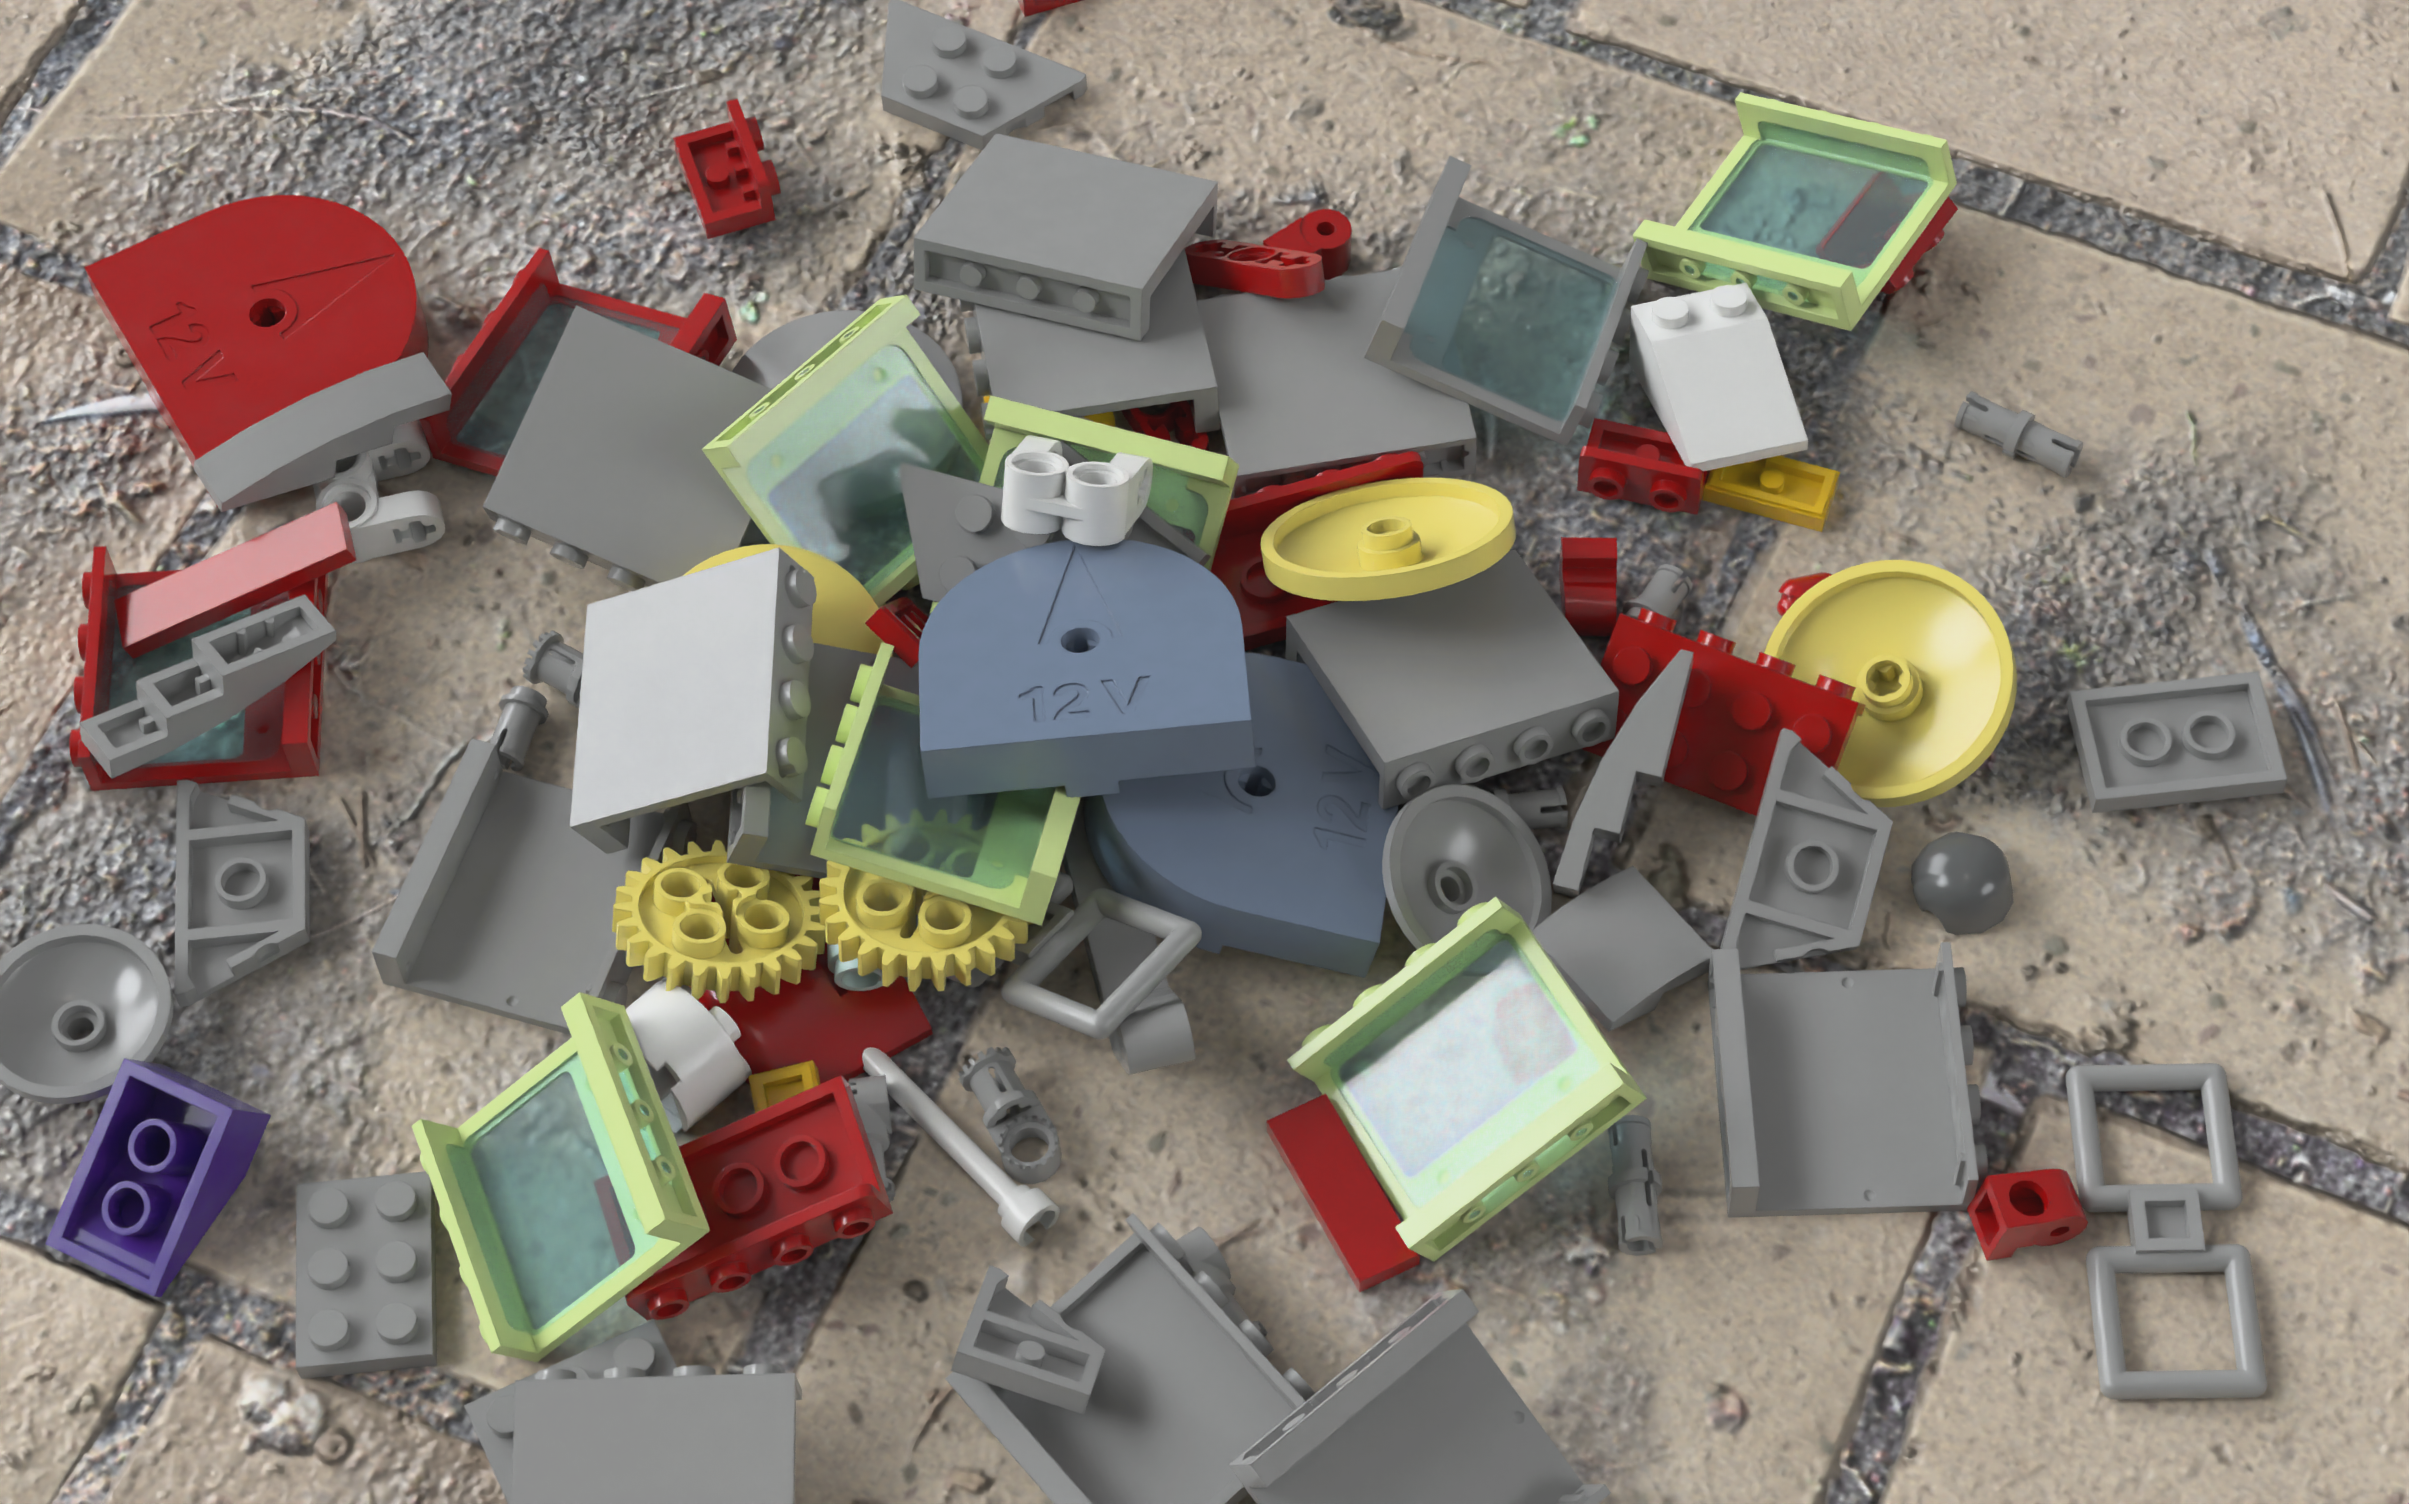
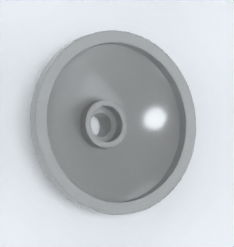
(1472, 851)
(75, 983)

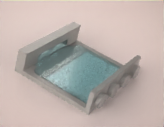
(1505, 314)

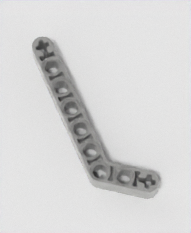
(1159, 1028)

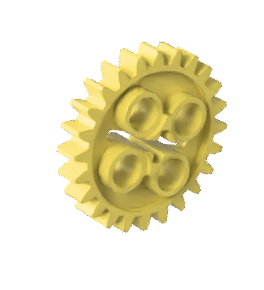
(877, 916)
(678, 933)

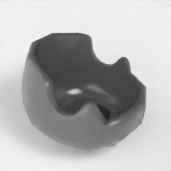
(1963, 882)

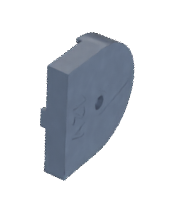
(1082, 673)
(1265, 853)

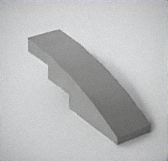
(309, 436)
(224, 677)
(1636, 754)

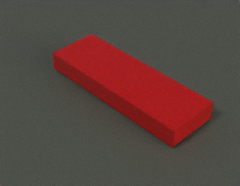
(900, 625)
(1342, 1192)

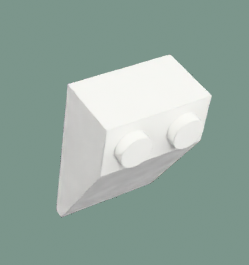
(1715, 377)

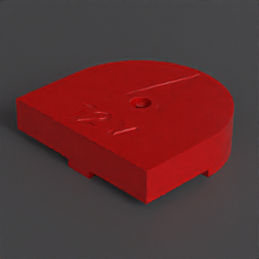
(258, 310)

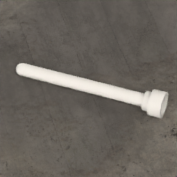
(1017, 1204)

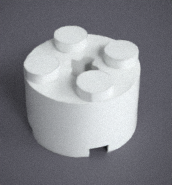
(687, 1052)

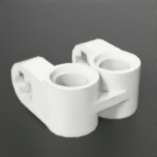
(1088, 500)
(388, 522)

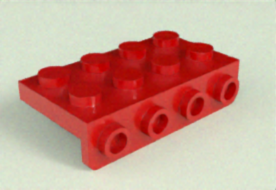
(1239, 554)
(1728, 710)
(771, 1195)

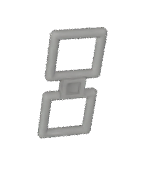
(1059, 936)
(2165, 1232)

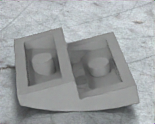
(1622, 948)

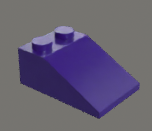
(155, 1174)

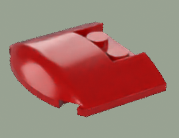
(822, 1022)

